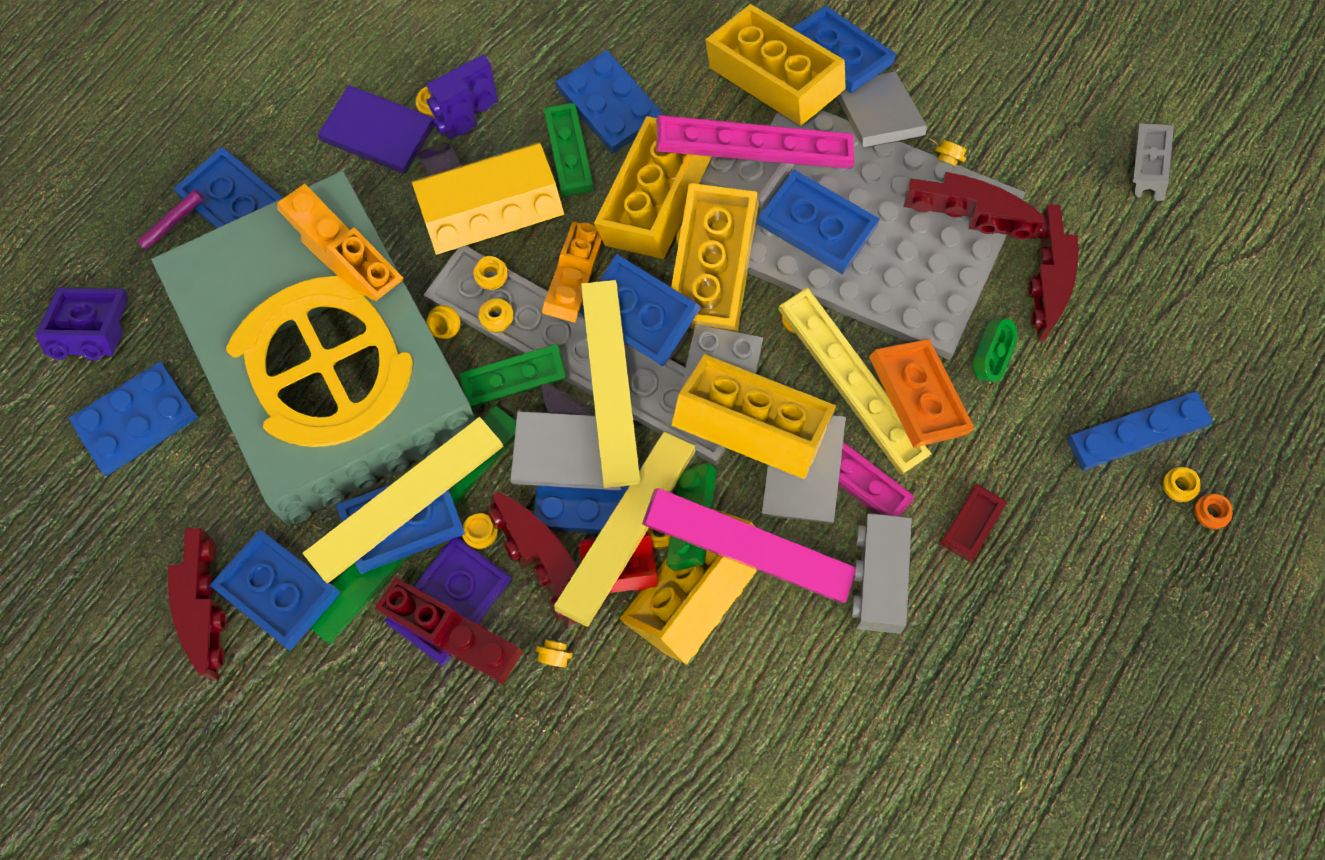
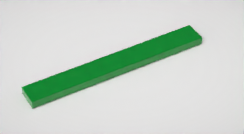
(358, 588)

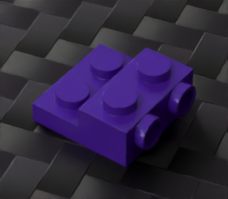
(460, 96)
(82, 322)

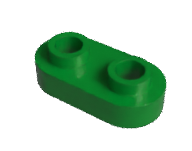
(995, 350)

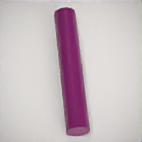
(171, 219)

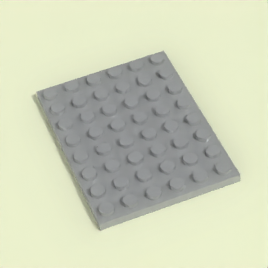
(916, 268)

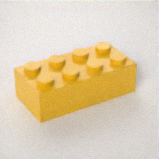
(776, 64)
(648, 196)
(715, 252)

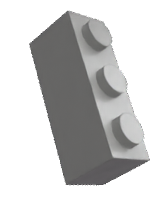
(882, 573)

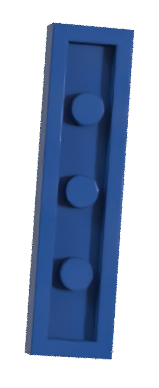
(1139, 430)

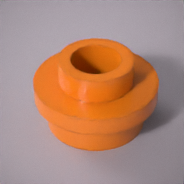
(1219, 504)

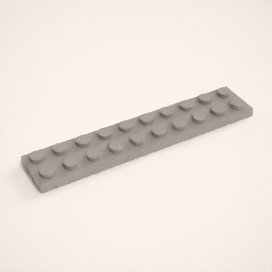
(651, 386)

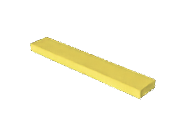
(851, 379)
(610, 384)
(402, 500)
(622, 531)

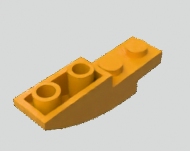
(338, 247)
(574, 267)

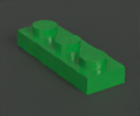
(568, 149)
(514, 375)
(696, 486)

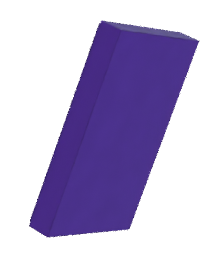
(376, 129)
(461, 581)

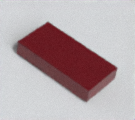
(973, 523)

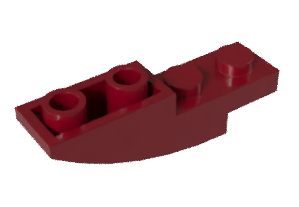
(987, 205)
(1056, 272)
(533, 542)
(193, 614)
(449, 631)

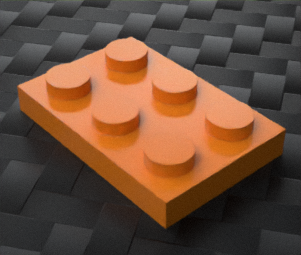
(921, 393)

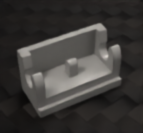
(1153, 159)

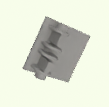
(729, 346)

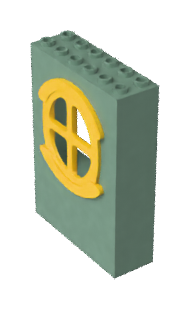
(260, 279)

